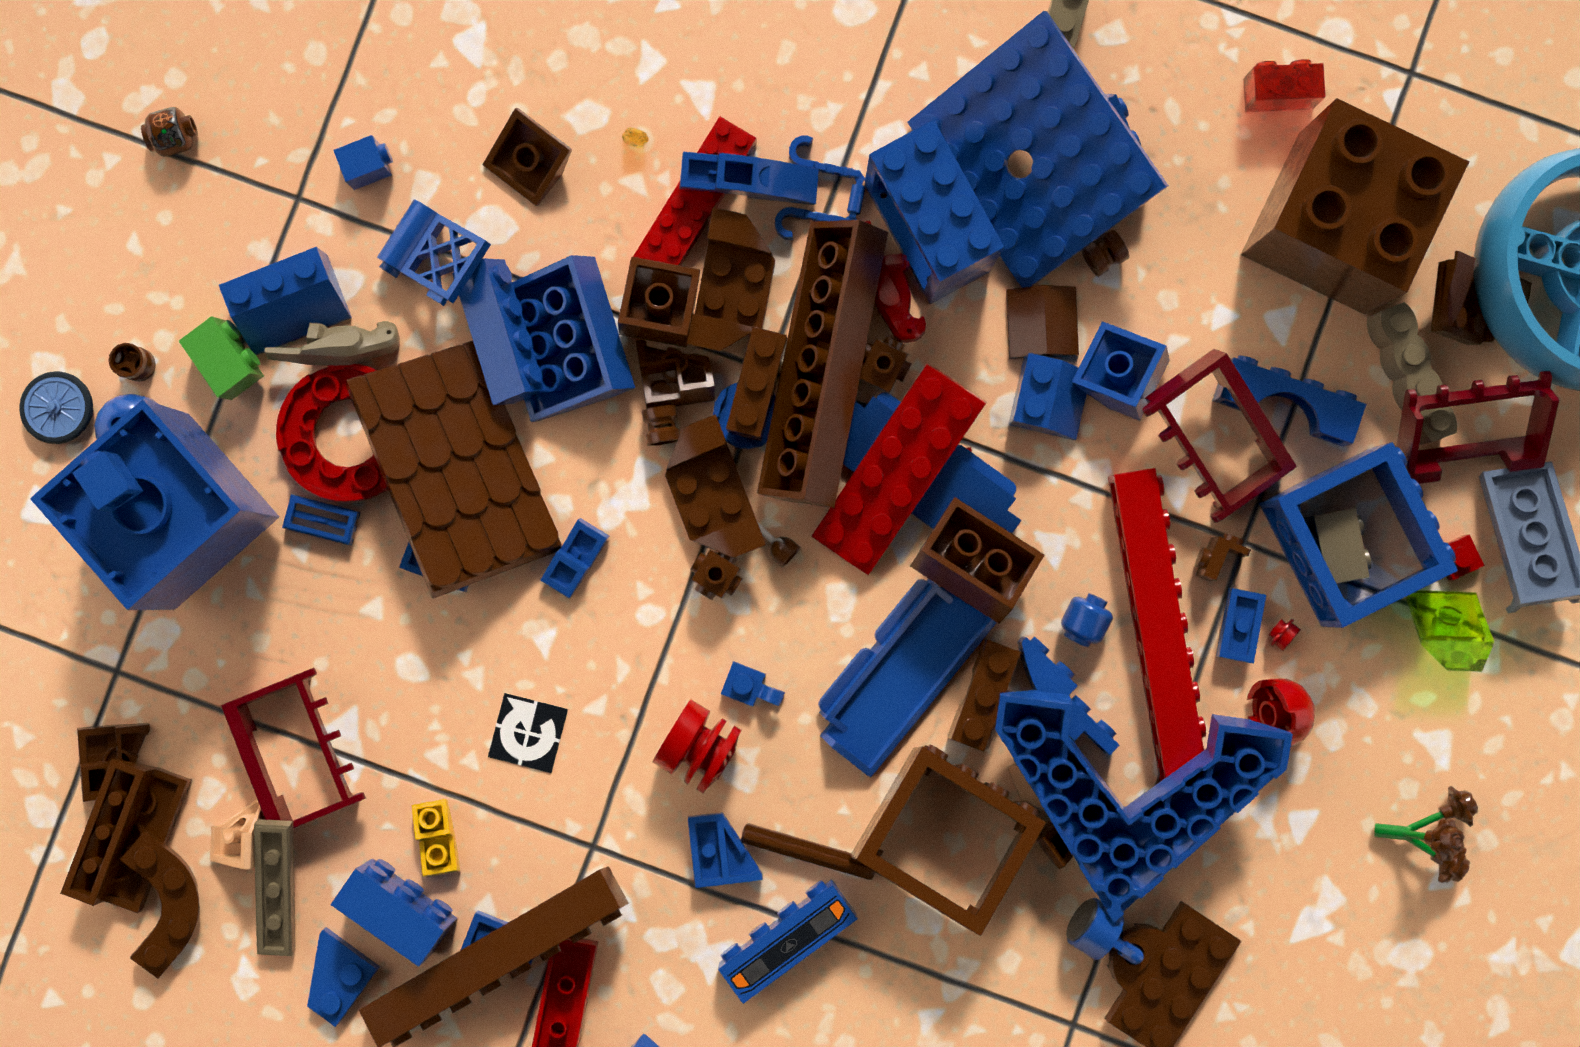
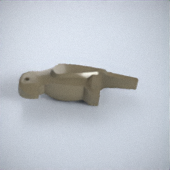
(340, 345)

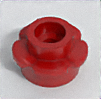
(1284, 634)

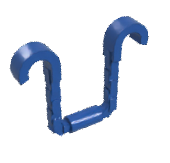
(855, 198)

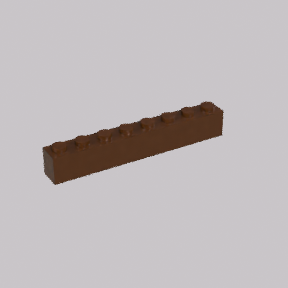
(494, 956)

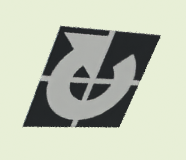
(527, 732)

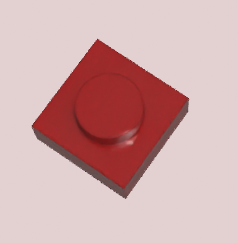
(1466, 557)

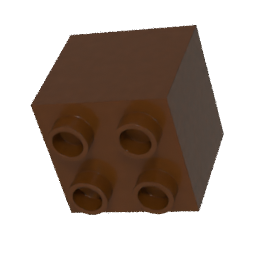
(1355, 207)

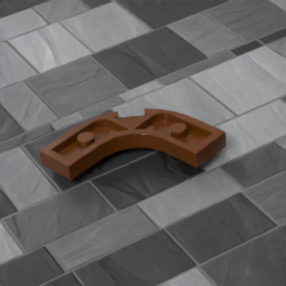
(178, 897)

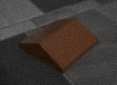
(527, 157)
(1042, 321)

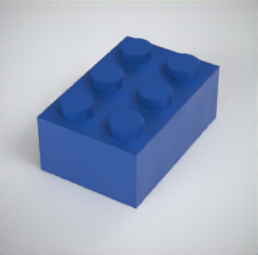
(394, 910)

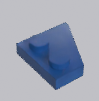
(719, 852)

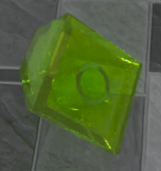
(1452, 628)

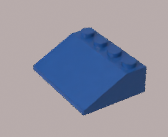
(572, 337)

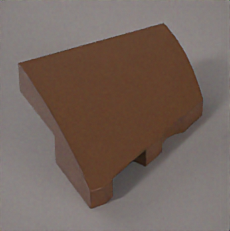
(674, 377)
(100, 745)

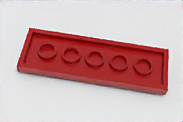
(898, 468)

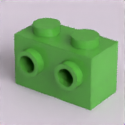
(222, 357)

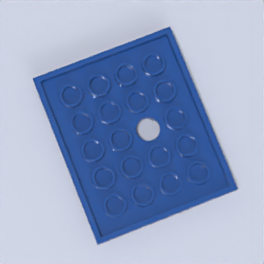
(1084, 157)

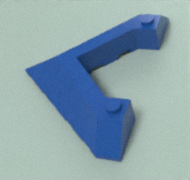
(1134, 846)

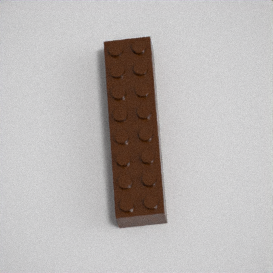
(822, 362)

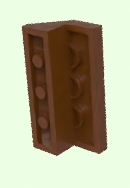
(128, 803)

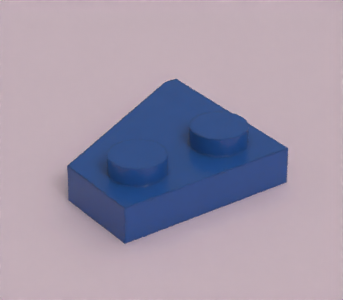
(337, 977)

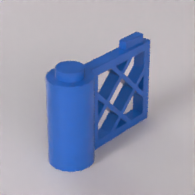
(416, 240)

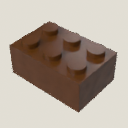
(977, 560)

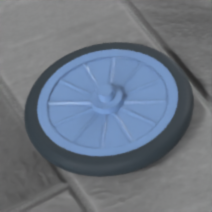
(56, 407)

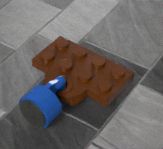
(1160, 970)

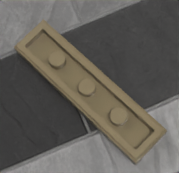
(274, 887)

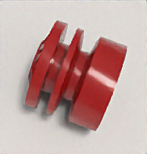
(697, 746)

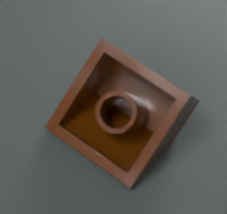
(658, 301)

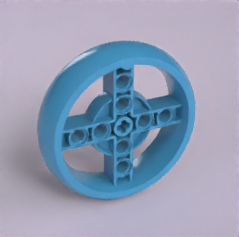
(1505, 251)

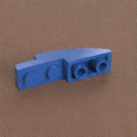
(749, 177)
(1057, 679)

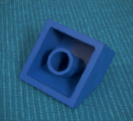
(1121, 369)
(1047, 398)

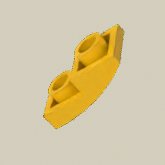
(436, 838)

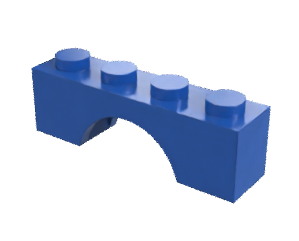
(1329, 414)

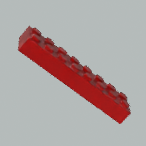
(690, 210)
(565, 995)

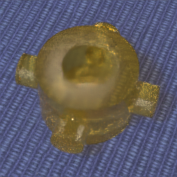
(635, 137)

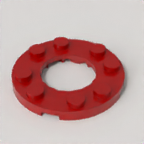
(298, 444)

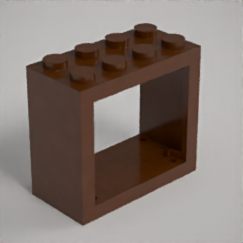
(923, 761)

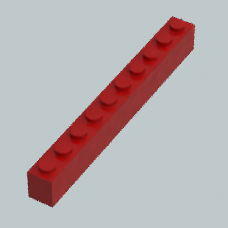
(1157, 618)

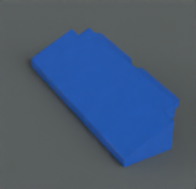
(960, 477)
(901, 674)

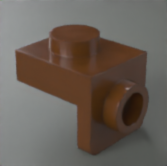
(1212, 558)

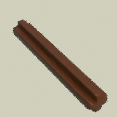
(804, 850)

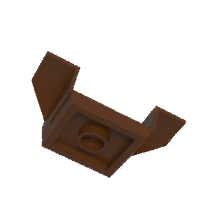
(732, 284)
(1456, 304)
(711, 491)

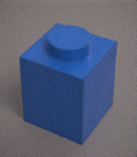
(364, 162)
(106, 480)

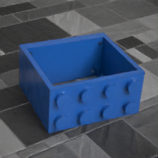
(932, 211)
(1307, 561)

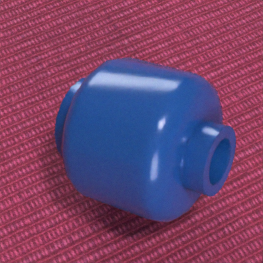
(1086, 620)

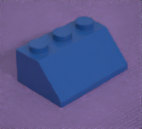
(283, 298)

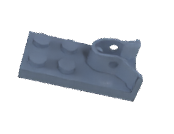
(1533, 535)

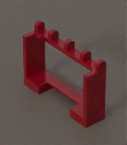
(1268, 441)
(1516, 452)
(242, 726)

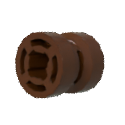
(1105, 252)
(125, 358)
(661, 417)

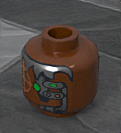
(168, 131)

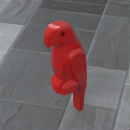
(894, 299)

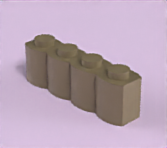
(1408, 365)

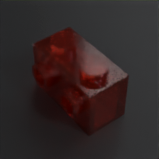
(1284, 86)

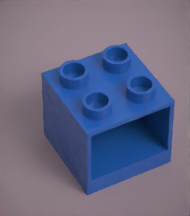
(176, 531)

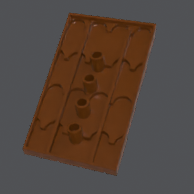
(453, 468)

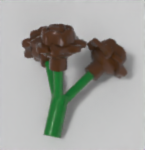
(1446, 840)

